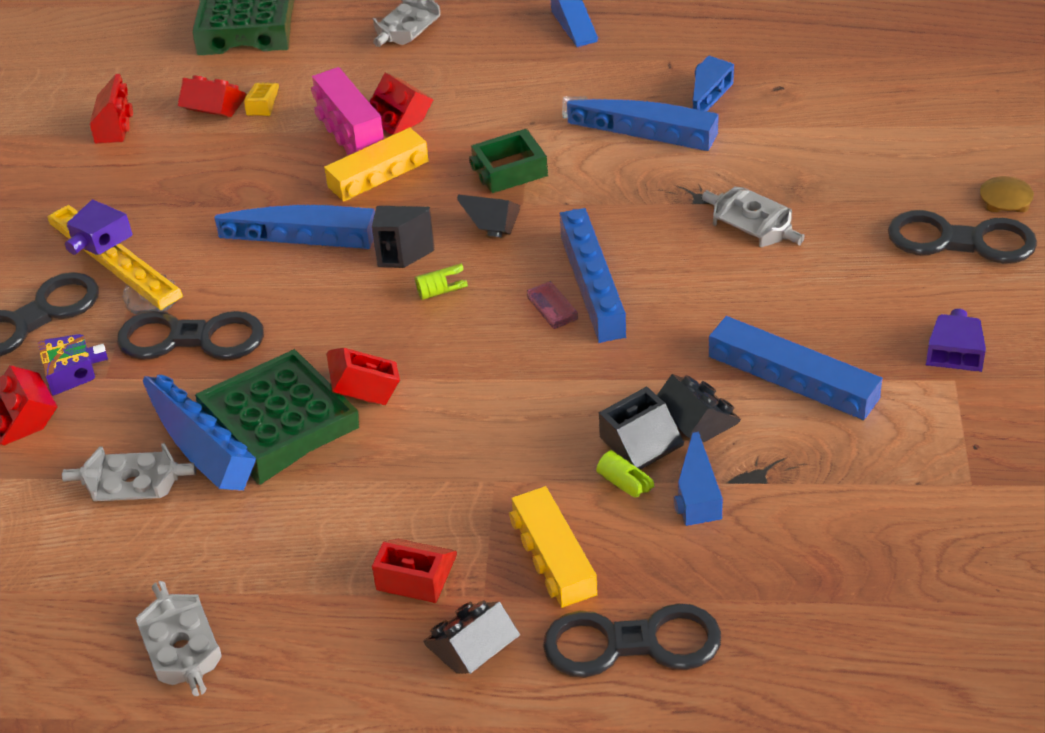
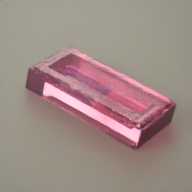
(552, 305)

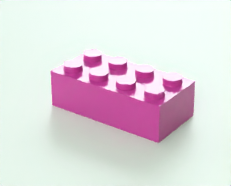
(345, 111)

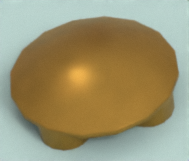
(1006, 194)

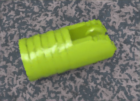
(435, 282)
(624, 474)

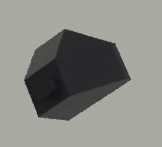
(491, 214)

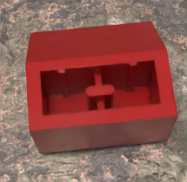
(210, 96)
(399, 104)
(111, 112)
(362, 375)
(23, 404)
(412, 569)

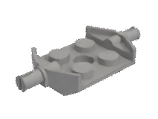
(406, 21)
(769, 223)
(107, 474)
(177, 619)

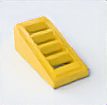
(261, 99)

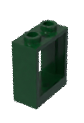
(513, 174)

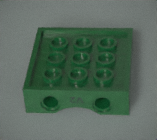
(242, 22)
(279, 412)

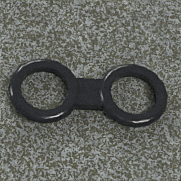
(962, 237)
(40, 311)
(190, 334)
(632, 639)

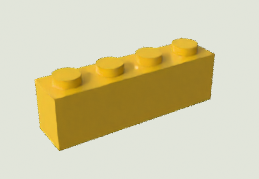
(376, 164)
(553, 547)

